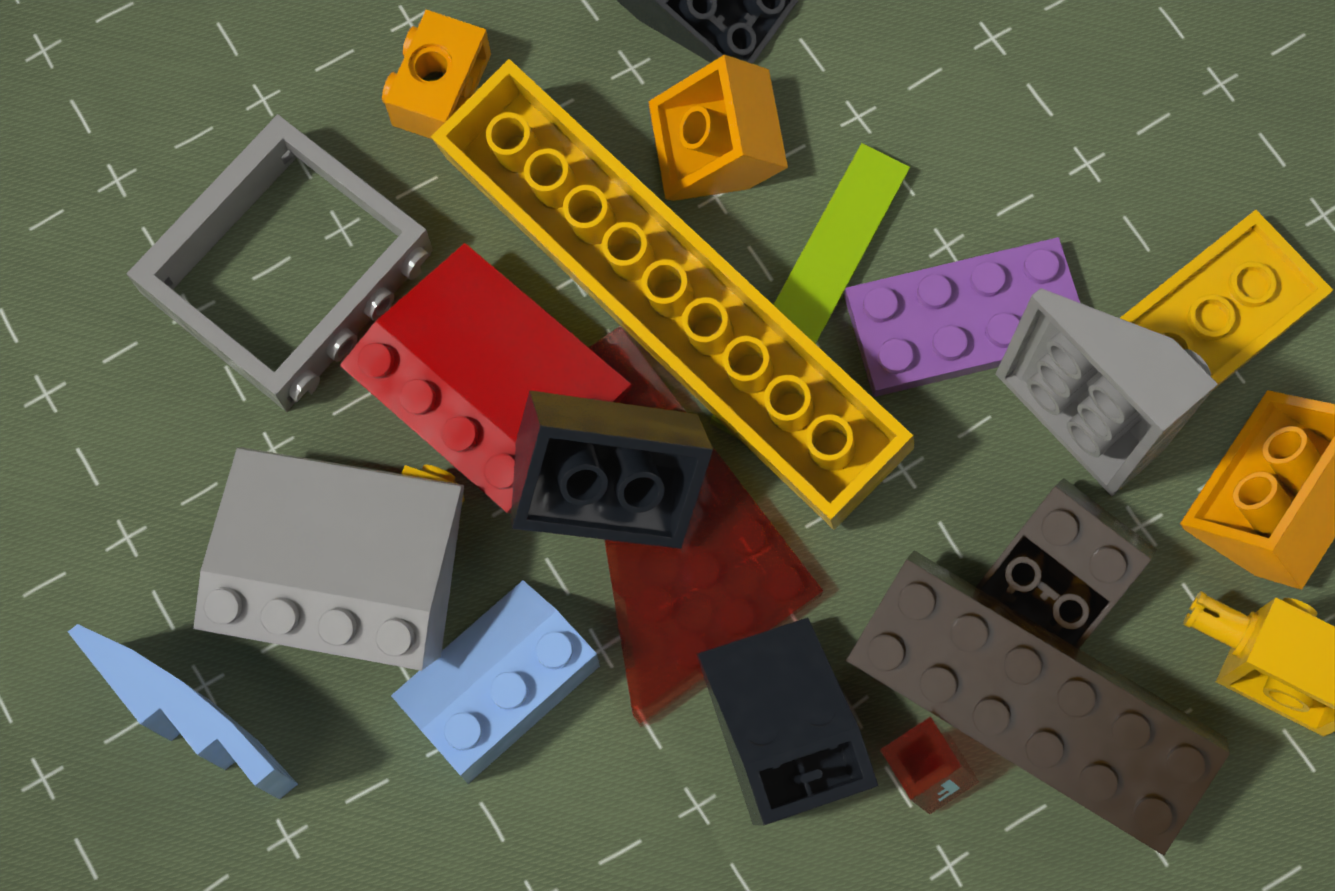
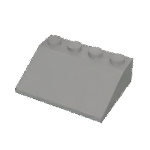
(1102, 384)
(331, 559)

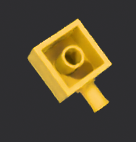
(1275, 657)

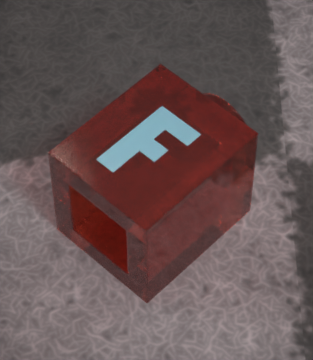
(929, 765)

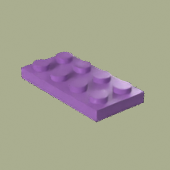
(950, 315)

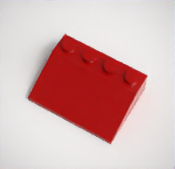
(462, 363)

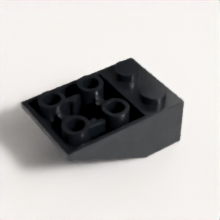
(714, 26)
(785, 722)

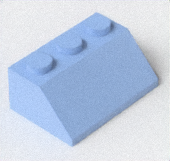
(497, 680)

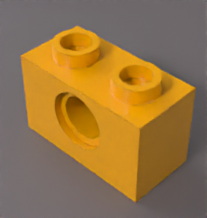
(434, 46)

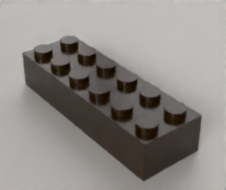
(1040, 702)

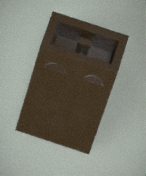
(1068, 565)

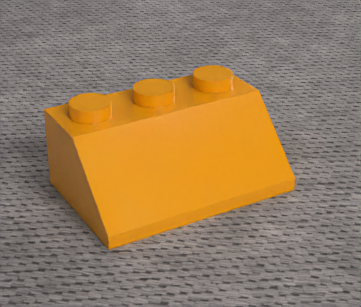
(1273, 492)

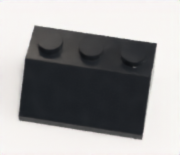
(607, 470)

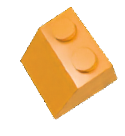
(717, 130)

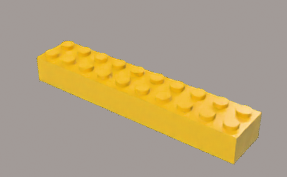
(675, 294)

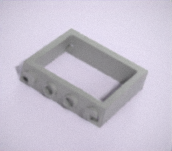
(224, 205)

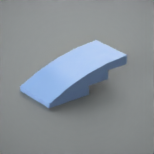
(174, 708)

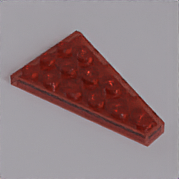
(717, 589)

